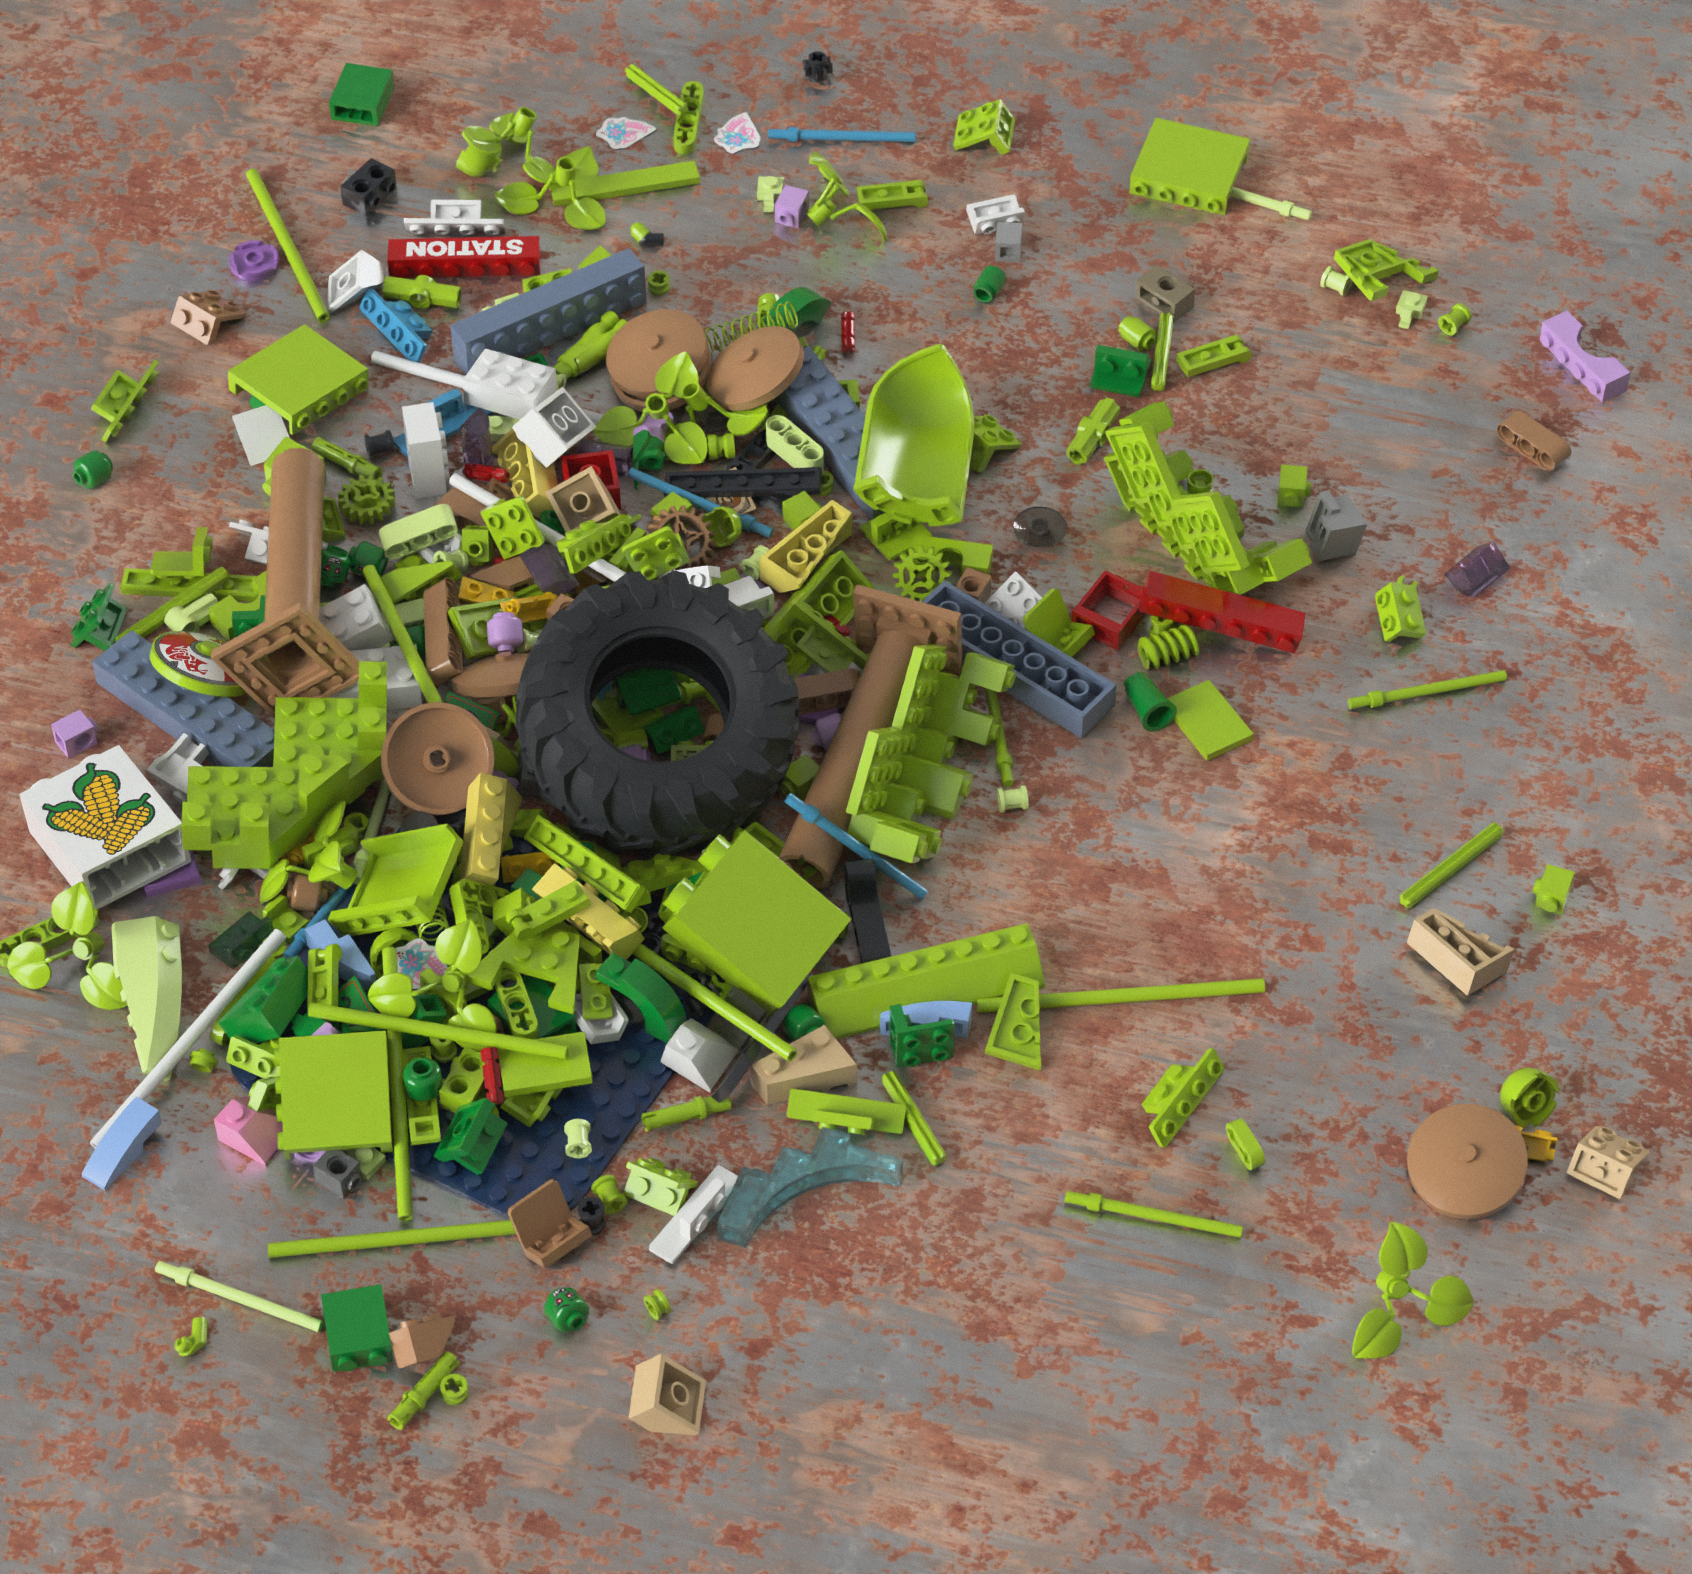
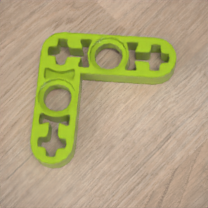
(474, 904)

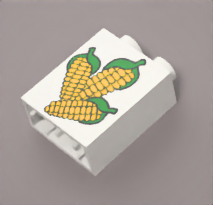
(105, 826)

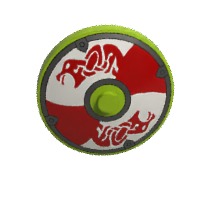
(187, 661)

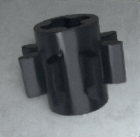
(817, 66)

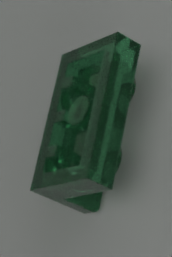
(241, 939)

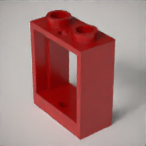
(1105, 629)

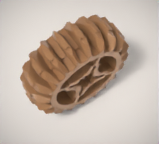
(700, 532)

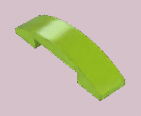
(422, 1114)

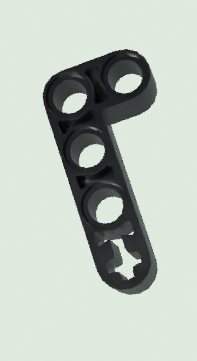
(865, 910)

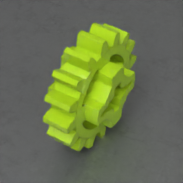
(366, 499)
(914, 565)

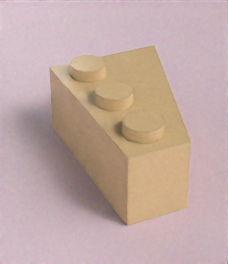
(1457, 952)
(818, 1066)

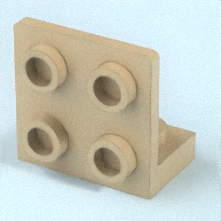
(1606, 1160)

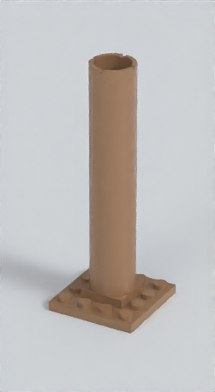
(888, 631)
(291, 648)

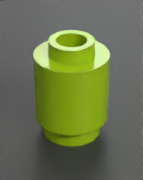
(1137, 333)

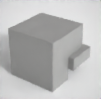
(1335, 526)

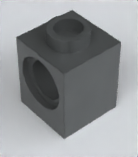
(335, 1162)

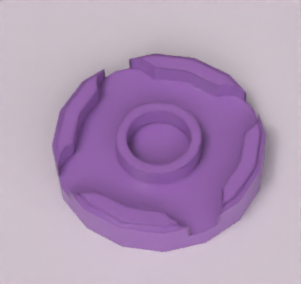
(254, 261)

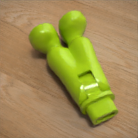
(591, 346)

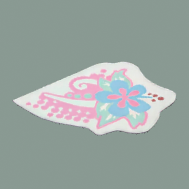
(623, 131)
(738, 134)
(416, 958)

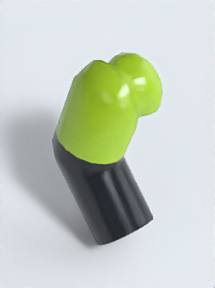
(644, 236)

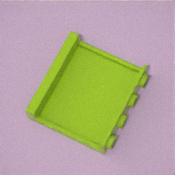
(1189, 165)
(300, 377)
(400, 880)
(334, 1092)

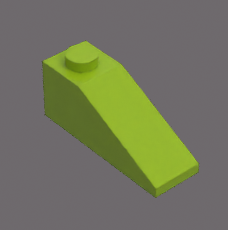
(411, 582)

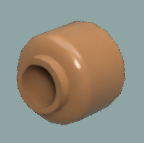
(303, 894)

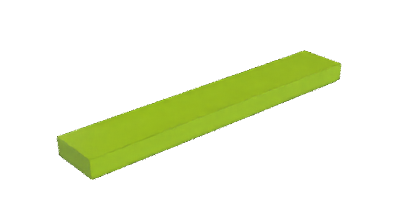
(628, 183)
(143, 583)
(585, 863)

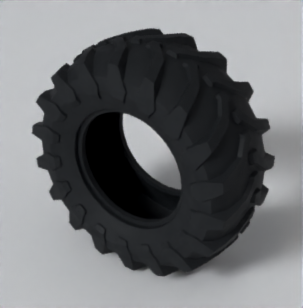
(675, 629)

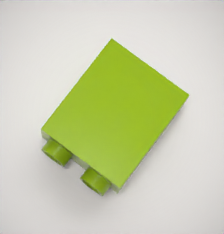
(753, 920)

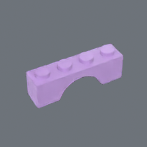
(1600, 375)

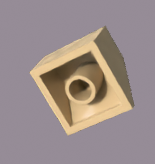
(582, 500)
(667, 1397)

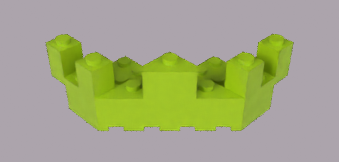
(1194, 526)
(321, 756)
(906, 763)

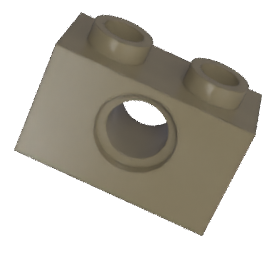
(1165, 292)

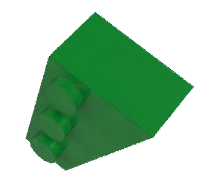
(269, 1003)

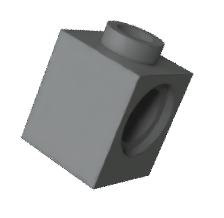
(1008, 242)

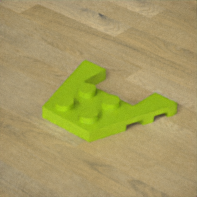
(1371, 261)
(660, 873)
(547, 956)

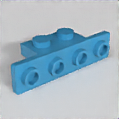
(398, 324)
(452, 412)

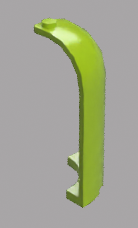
(917, 440)

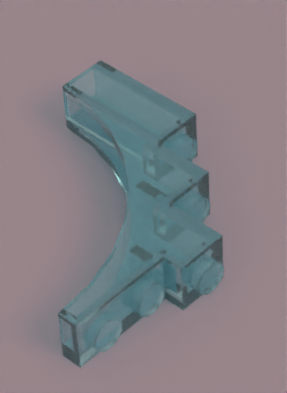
(796, 1172)

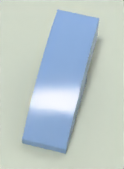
(352, 960)
(935, 1011)
(122, 1143)

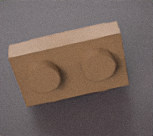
(202, 314)
(547, 1225)

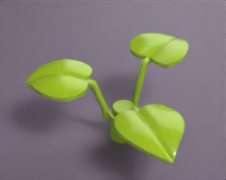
(513, 129)
(824, 207)
(583, 214)
(740, 421)
(684, 446)
(327, 867)
(72, 911)
(457, 947)
(1399, 1253)

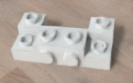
(172, 767)

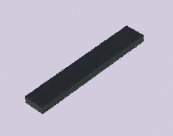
(748, 482)
(754, 1047)

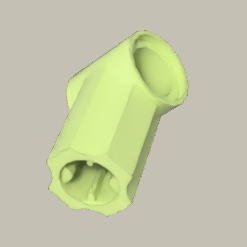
(192, 616)

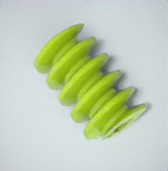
(1167, 644)

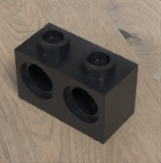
(368, 186)

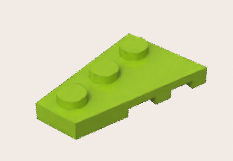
(1016, 1026)

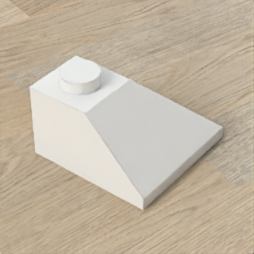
(352, 281)
(698, 1054)

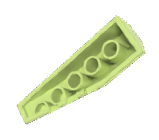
(151, 977)

